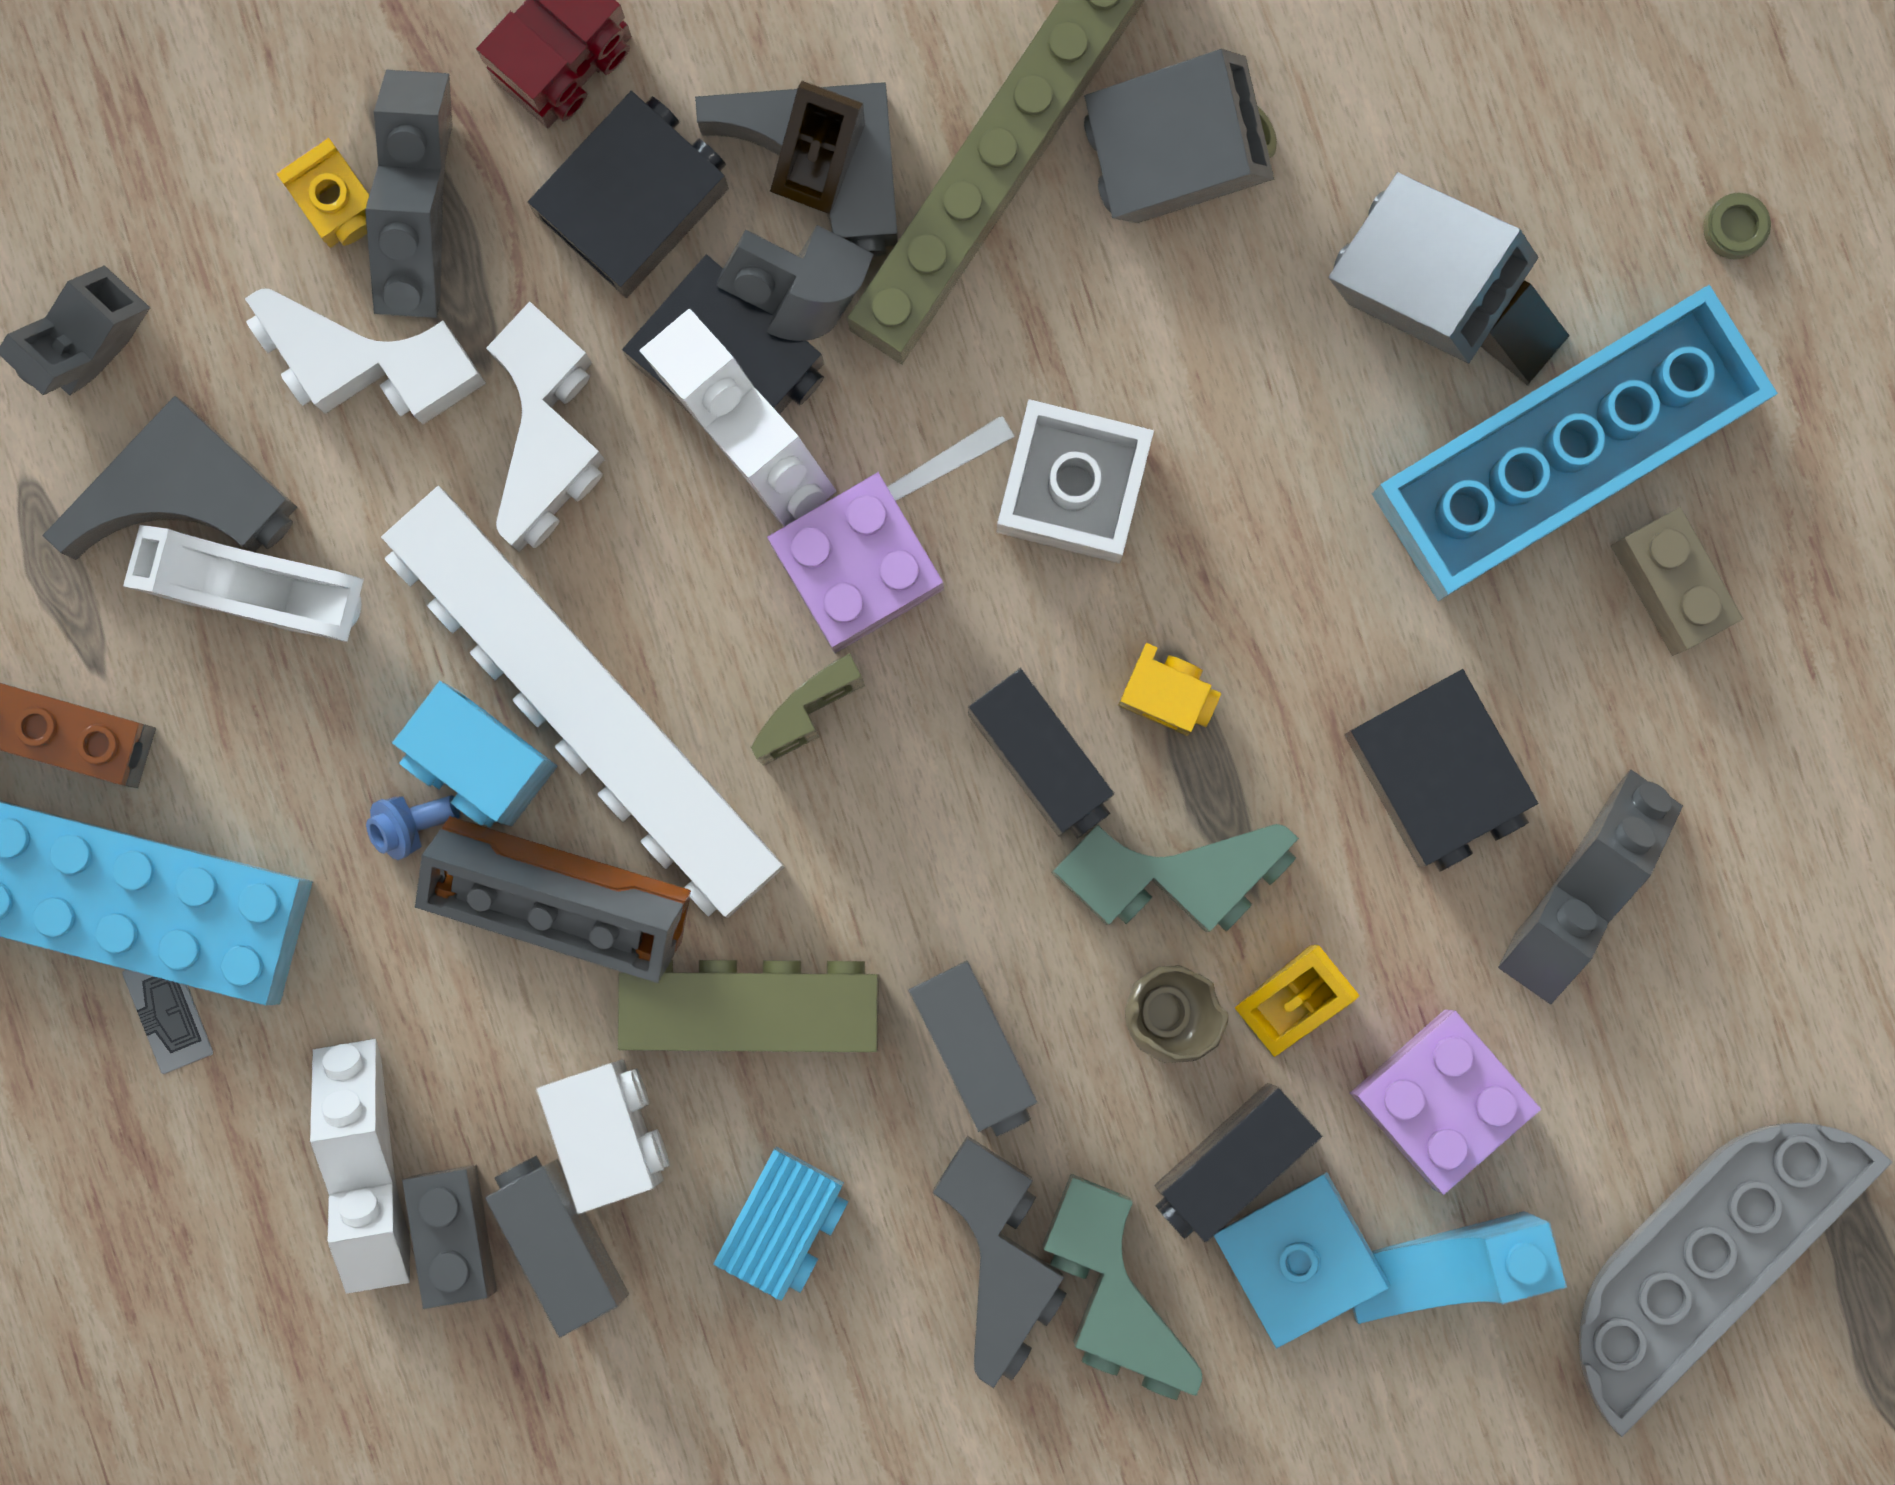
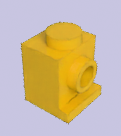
(316, 173)
(1169, 692)

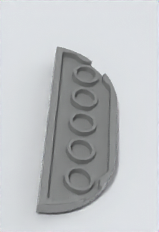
(1712, 1257)

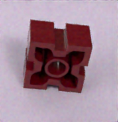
(552, 50)

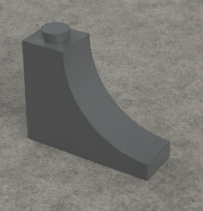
(866, 199)
(176, 473)

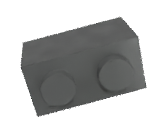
(449, 1236)

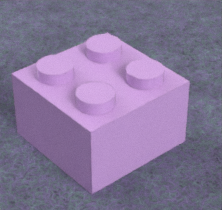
(856, 562)
(1445, 1101)

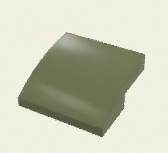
(791, 724)

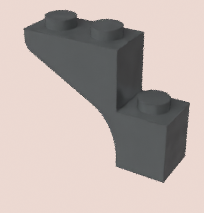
(407, 192)
(1592, 888)
(1013, 1282)

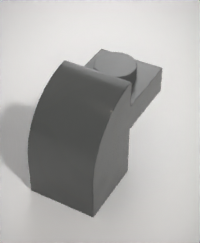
(800, 291)
(78, 335)

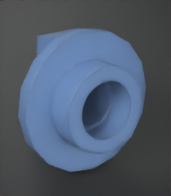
(396, 826)

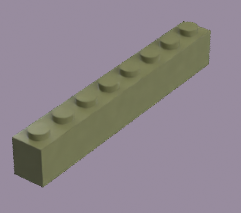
(987, 172)

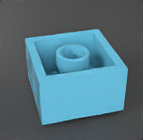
(474, 755)

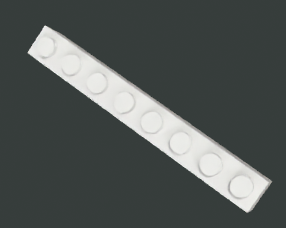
(582, 702)

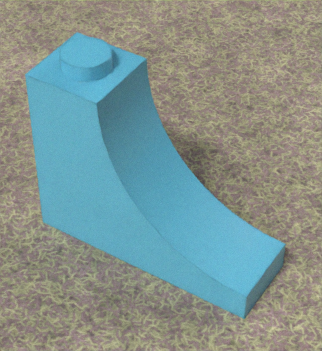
(1470, 1264)

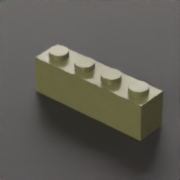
(751, 1010)

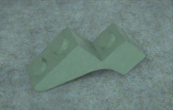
(1203, 881)
(1118, 1320)

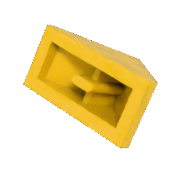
(1296, 1000)

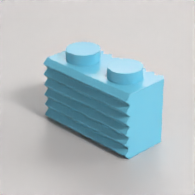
(780, 1225)

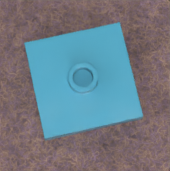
(1301, 1260)

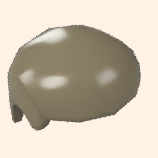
(1175, 1015)

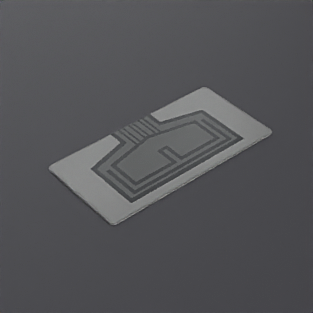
(168, 1020)

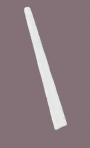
(955, 456)

